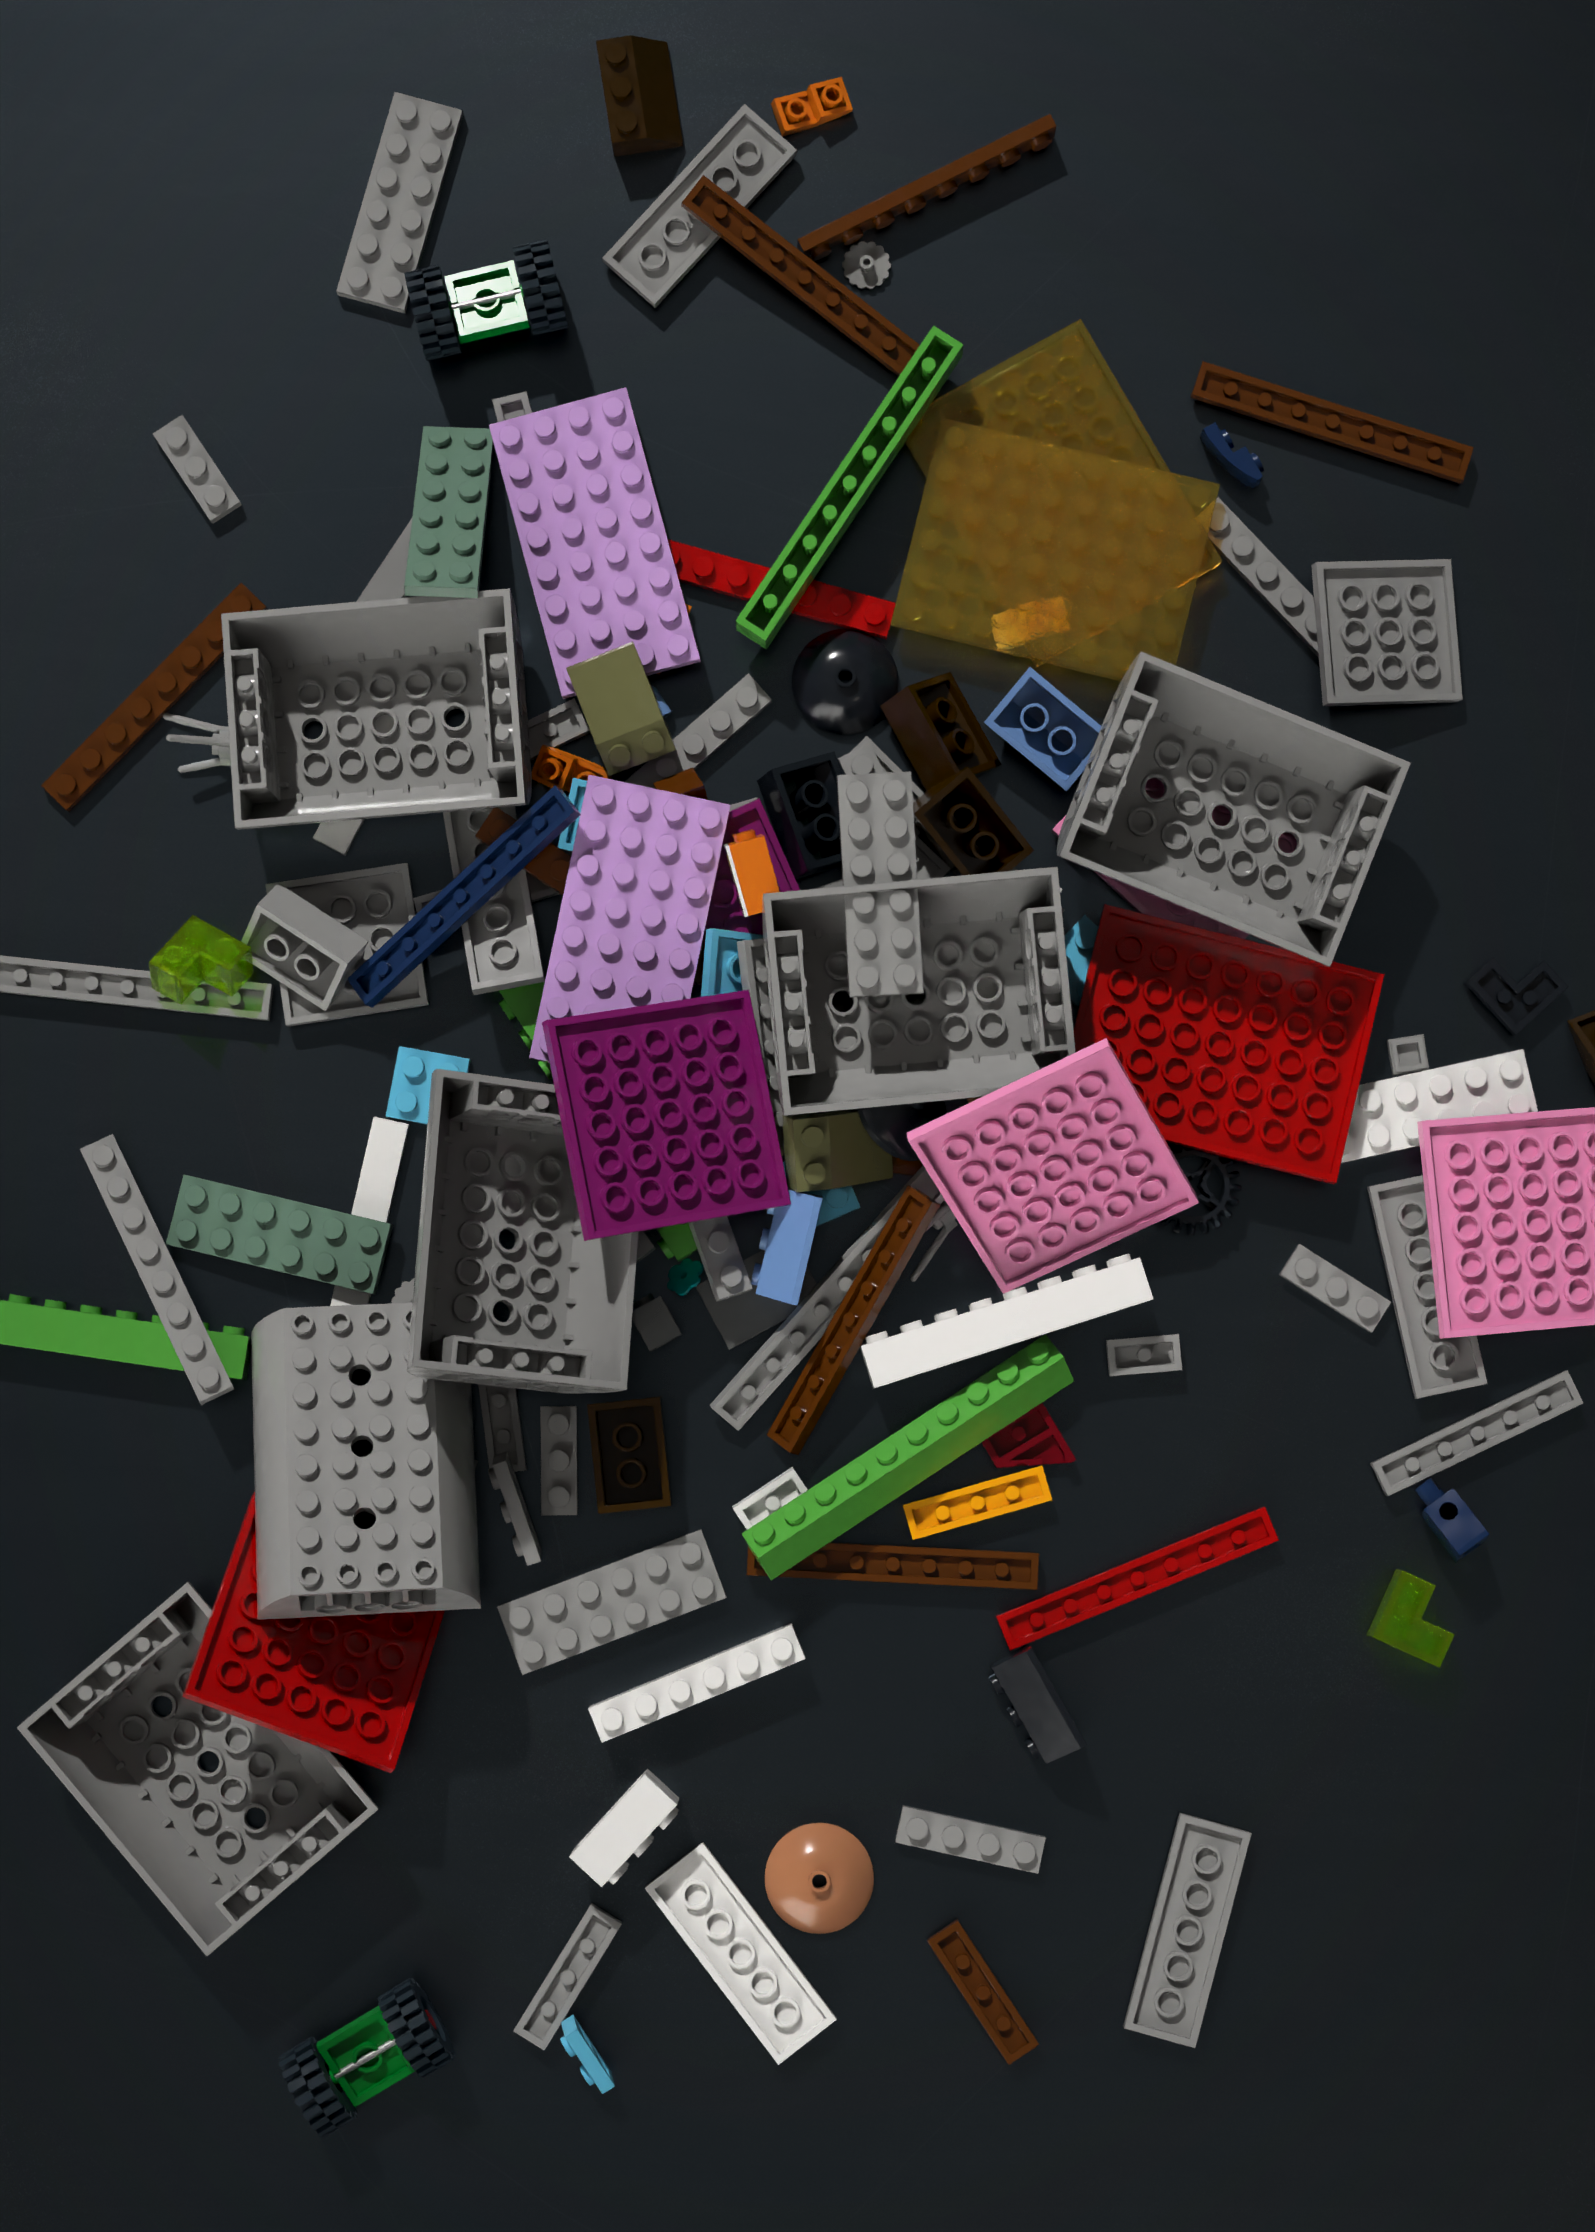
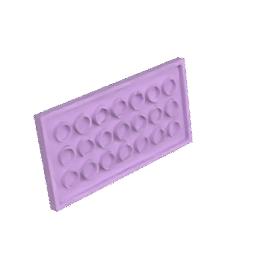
(593, 535)
(632, 902)

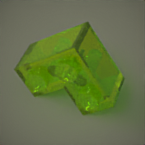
(197, 955)
(1400, 1621)

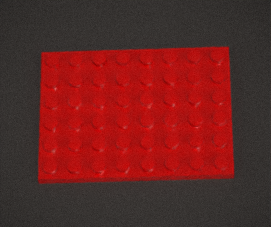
(1231, 1039)

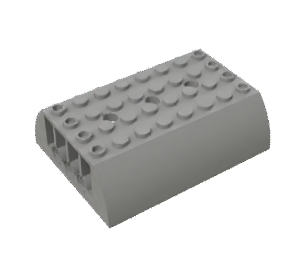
(367, 662)
(1273, 779)
(953, 1041)
(562, 1293)
(313, 1485)
(165, 1812)

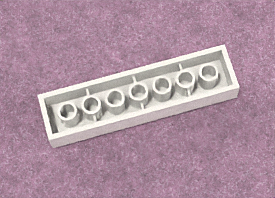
(1006, 1322)

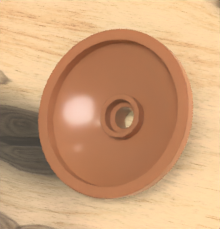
(815, 1851)

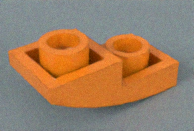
(812, 107)
(560, 767)

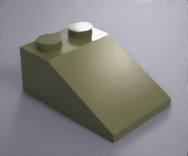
(621, 708)
(831, 1151)

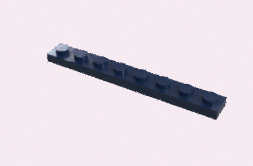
(463, 896)

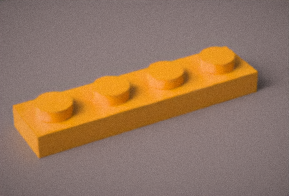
(977, 1502)

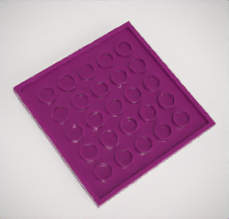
(666, 1114)

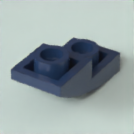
(1239, 464)

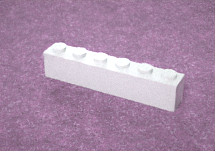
(696, 1682)

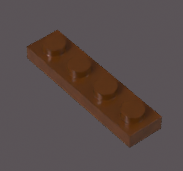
(983, 1992)

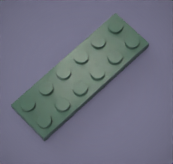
(449, 512)
(279, 1234)

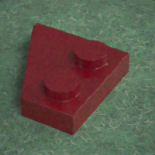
(1028, 1442)

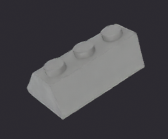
(302, 946)

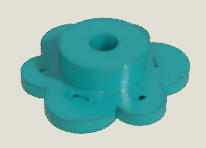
(684, 1276)

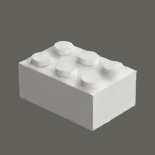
(626, 1829)

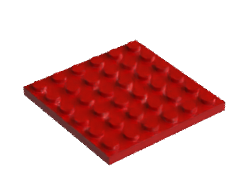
(316, 1679)

